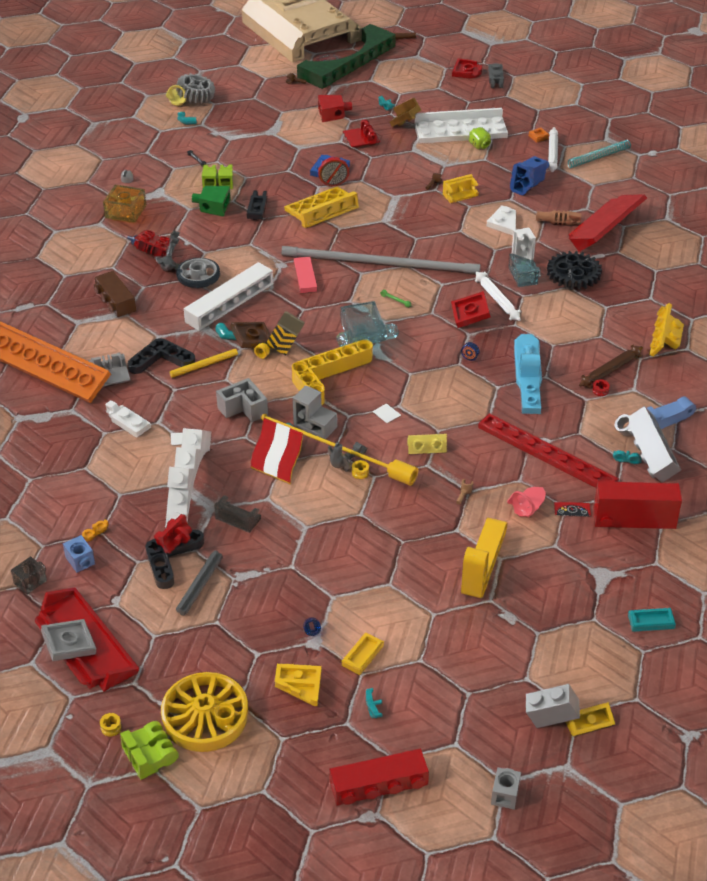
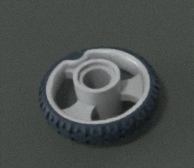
(197, 272)

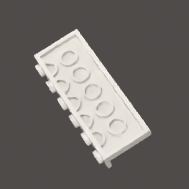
(456, 125)

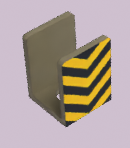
(285, 333)

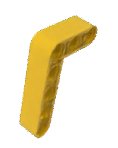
(329, 363)
(480, 561)

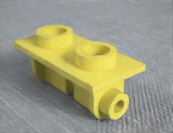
(427, 443)

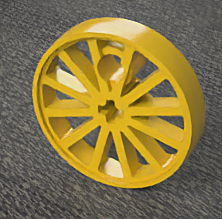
(205, 710)

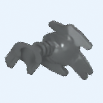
(167, 262)
(340, 459)

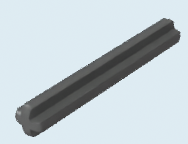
(199, 583)

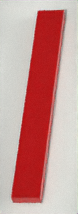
(544, 451)

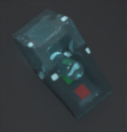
(523, 270)

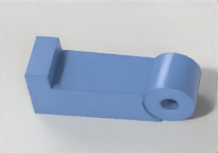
(673, 412)

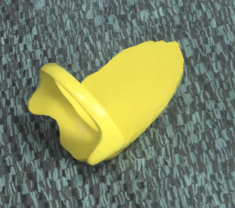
(173, 97)

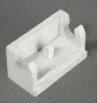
(523, 243)

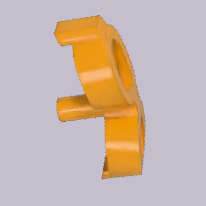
(98, 528)

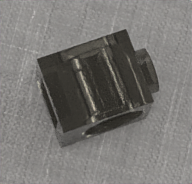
(29, 575)

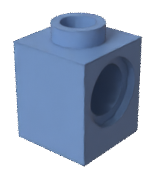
(79, 553)

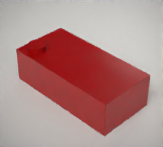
(637, 505)

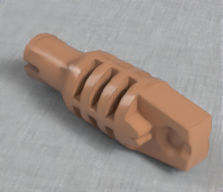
(557, 217)

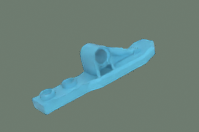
(528, 372)

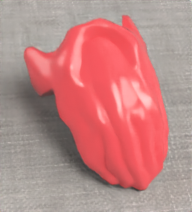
(527, 502)

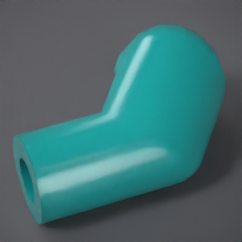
(186, 120)

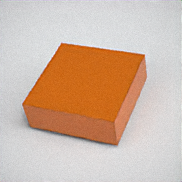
(538, 135)

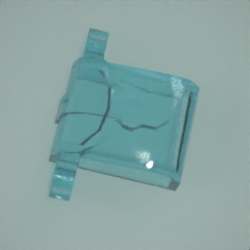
(364, 323)

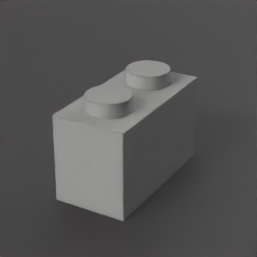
(552, 706)

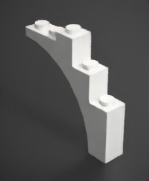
(182, 475)

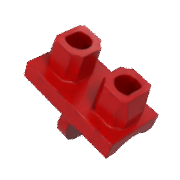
(175, 533)

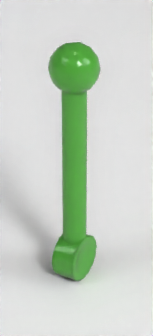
(384, 293)

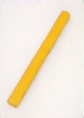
(202, 363)

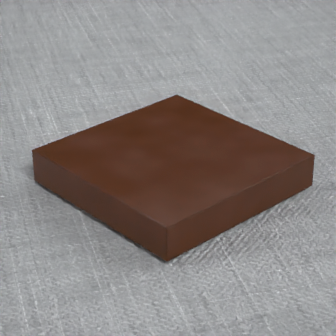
(250, 333)

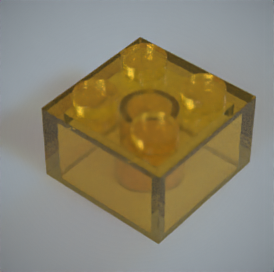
(124, 203)

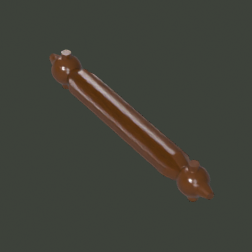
(611, 366)

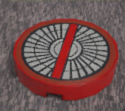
(333, 171)

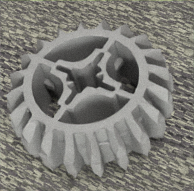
(197, 88)

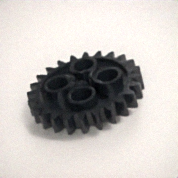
(574, 270)

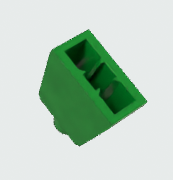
(213, 199)

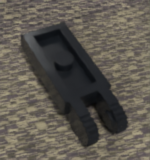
(257, 205)

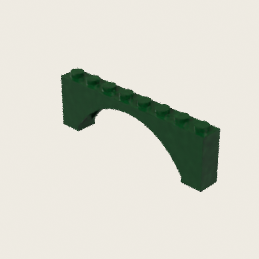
(327, 72)

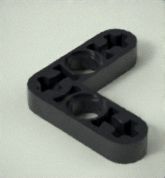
(159, 348)
(159, 555)

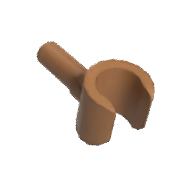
(465, 489)

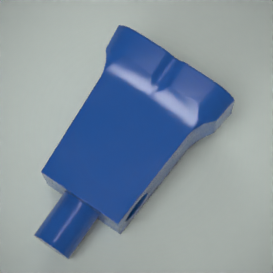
(528, 175)

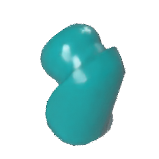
(223, 332)

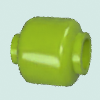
(479, 138)

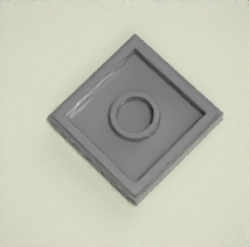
(68, 640)

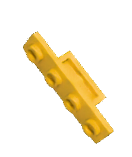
(667, 330)

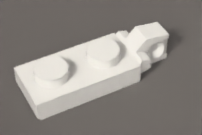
(127, 419)

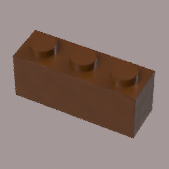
(115, 294)

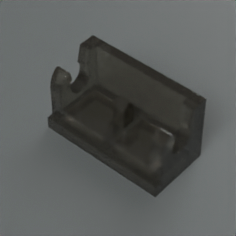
(236, 516)

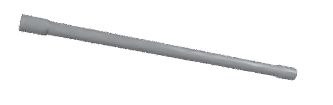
(418, 263)

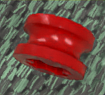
(603, 384)

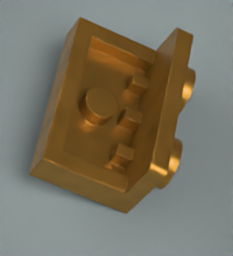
(405, 111)

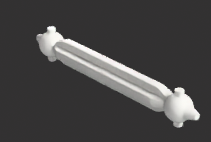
(553, 149)
(498, 296)

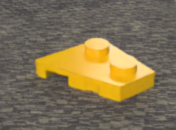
(299, 681)

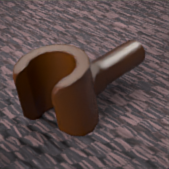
(291, 77)
(436, 178)

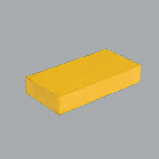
(362, 653)

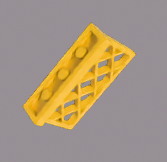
(323, 206)

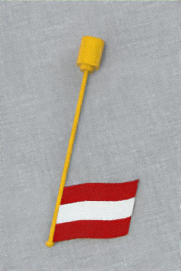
(281, 445)

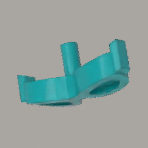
(387, 104)
(621, 456)
(373, 711)

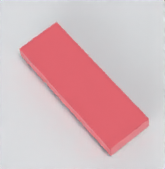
(305, 275)

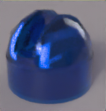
(317, 626)

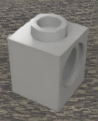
(502, 795)

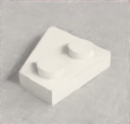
(503, 220)

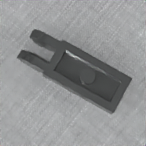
(495, 74)

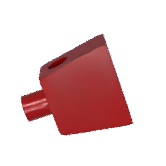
(332, 107)

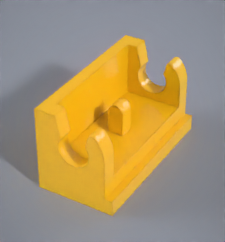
(460, 188)

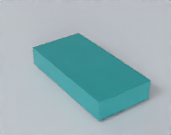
(651, 619)

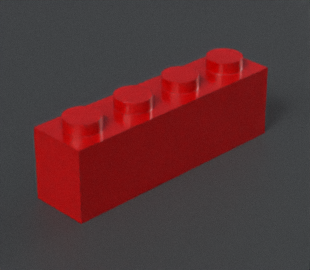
(379, 777)

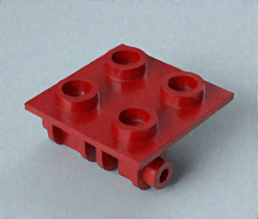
(362, 136)
(148, 238)

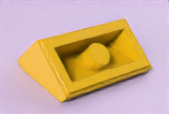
(591, 719)

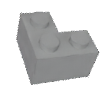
(240, 398)
(310, 414)

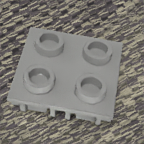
(116, 367)

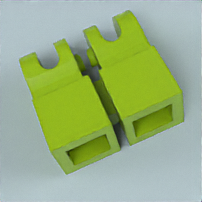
(211, 176)
(148, 749)

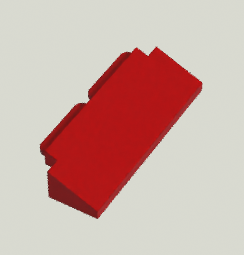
(604, 220)
(110, 663)

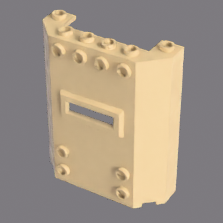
(297, 23)

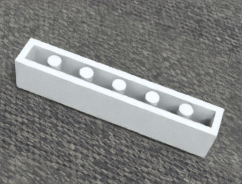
(228, 296)

